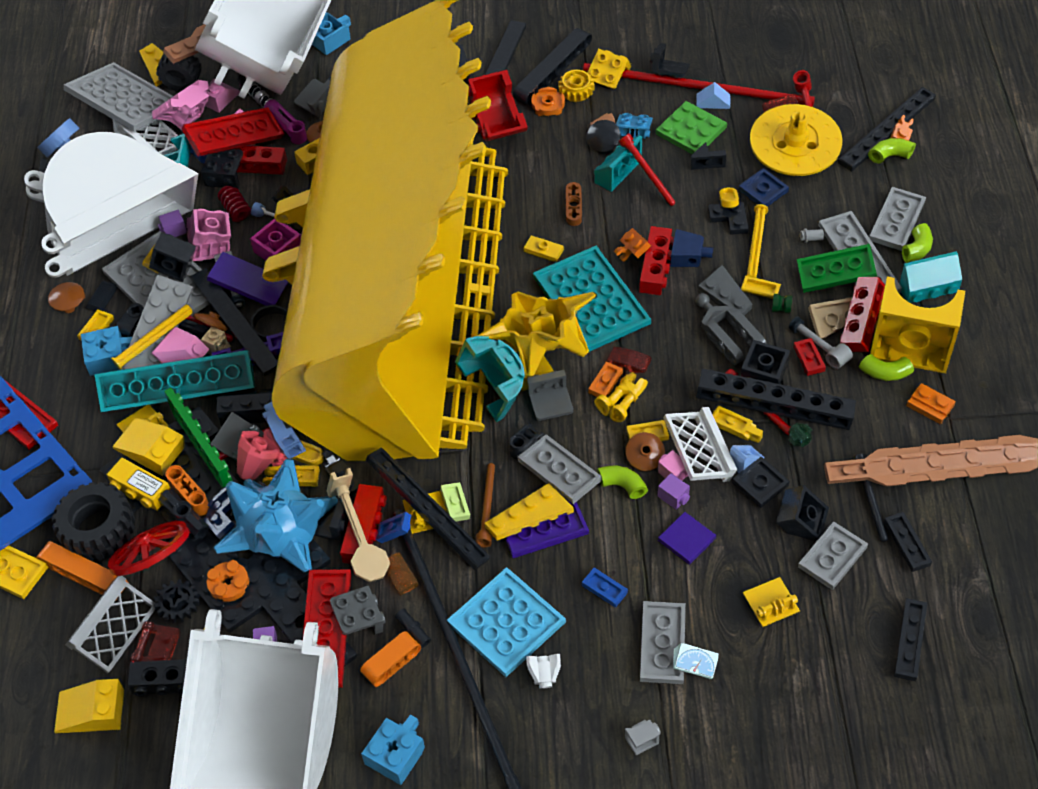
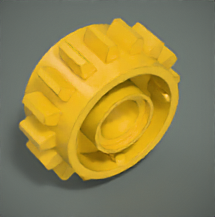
(576, 85)

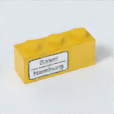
(137, 483)

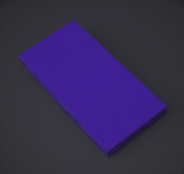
(245, 280)
(548, 533)

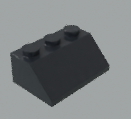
(245, 404)

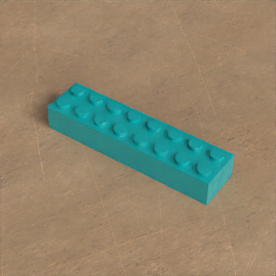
(187, 377)

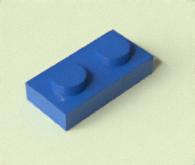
(393, 527)
(604, 587)

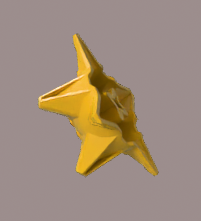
(540, 326)

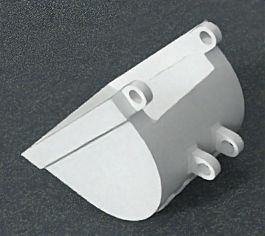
(261, 38)
(106, 195)
(255, 711)

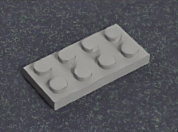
(897, 218)
(559, 468)
(661, 632)

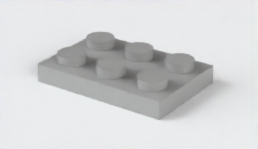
(833, 555)

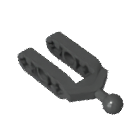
(716, 333)

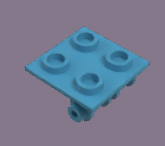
(639, 122)

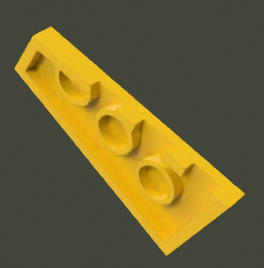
(537, 507)

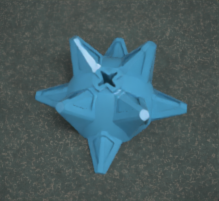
(275, 517)

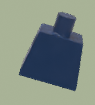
(688, 250)

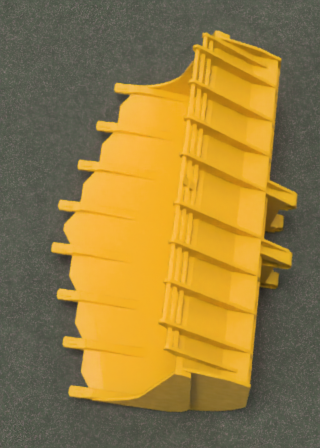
(384, 247)

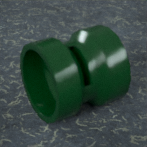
(777, 303)

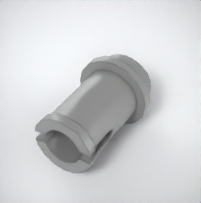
(811, 235)

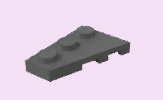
(725, 291)

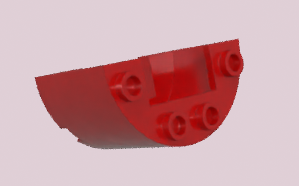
(502, 116)

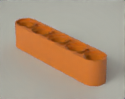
(76, 567)

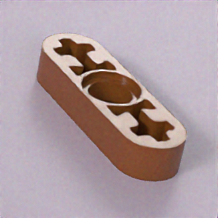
(573, 209)

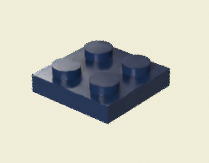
(763, 188)

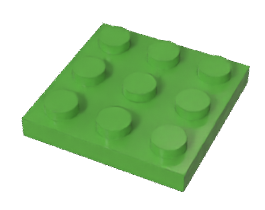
(691, 127)

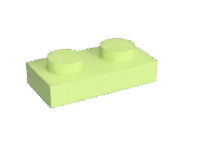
(455, 501)

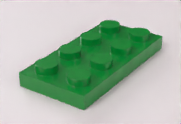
(836, 268)

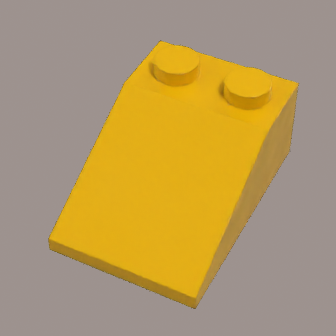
(150, 445)
(90, 707)

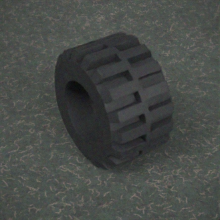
(180, 74)

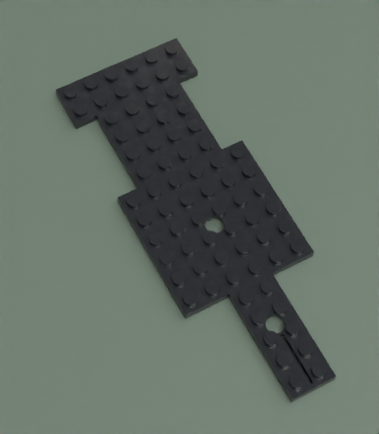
(272, 580)

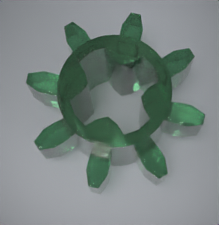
(800, 434)

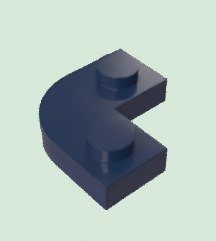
(216, 514)

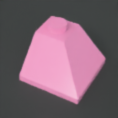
(220, 95)
(179, 346)

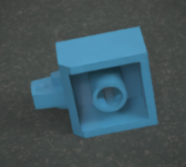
(332, 33)
(100, 347)
(394, 749)

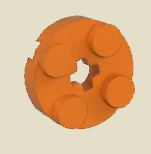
(554, 107)
(223, 571)

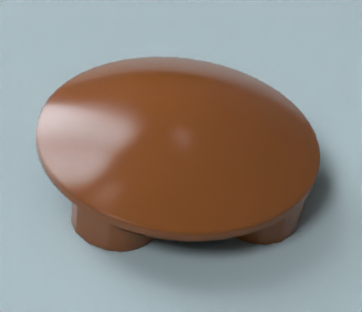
(66, 297)

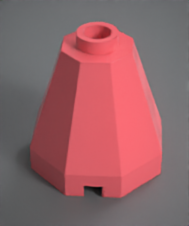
(255, 454)

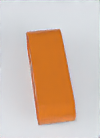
(184, 480)
(390, 658)

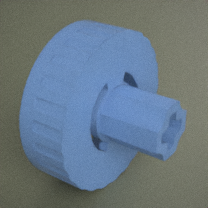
(58, 138)

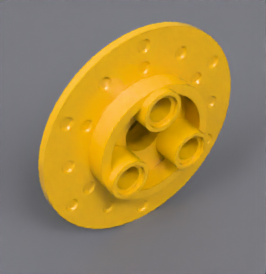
(796, 140)

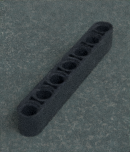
(552, 65)

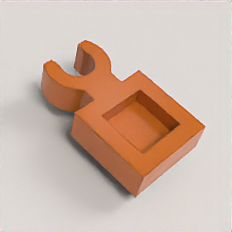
(902, 129)

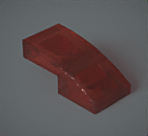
(631, 359)

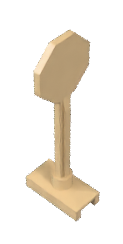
(368, 561)

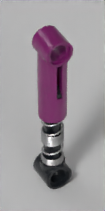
(293, 127)

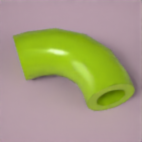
(891, 147)
(921, 245)
(886, 370)
(625, 478)

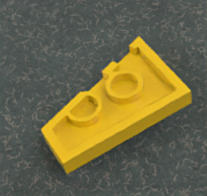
(151, 56)

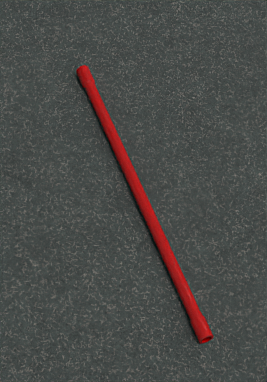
(731, 89)

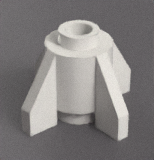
(544, 669)

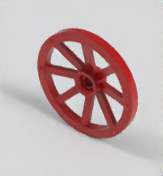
(144, 544)

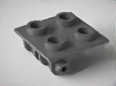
(229, 435)

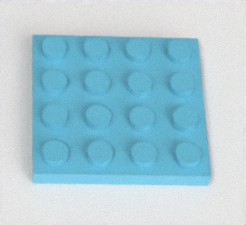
(506, 621)

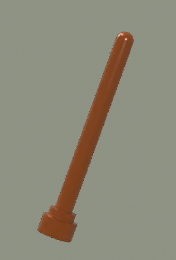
(483, 537)

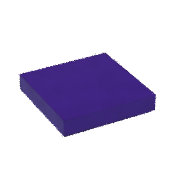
(687, 538)

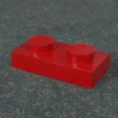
(809, 356)

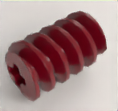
(234, 203)

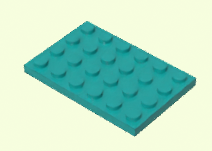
(614, 308)

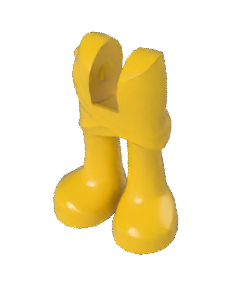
(626, 390)

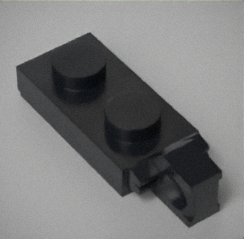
(339, 467)

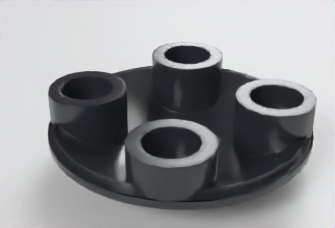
(603, 136)

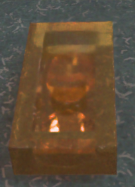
(401, 574)

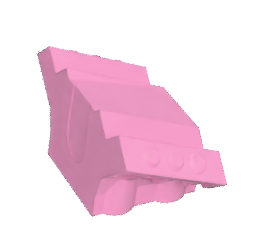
(185, 105)
(209, 233)

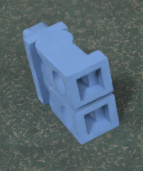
(283, 433)

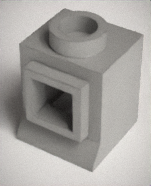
(642, 736)

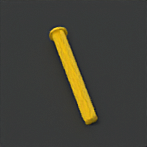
(760, 211)
(152, 336)

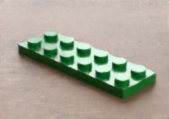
(199, 440)

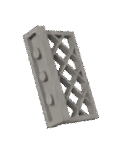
(98, 611)

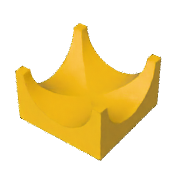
(916, 332)

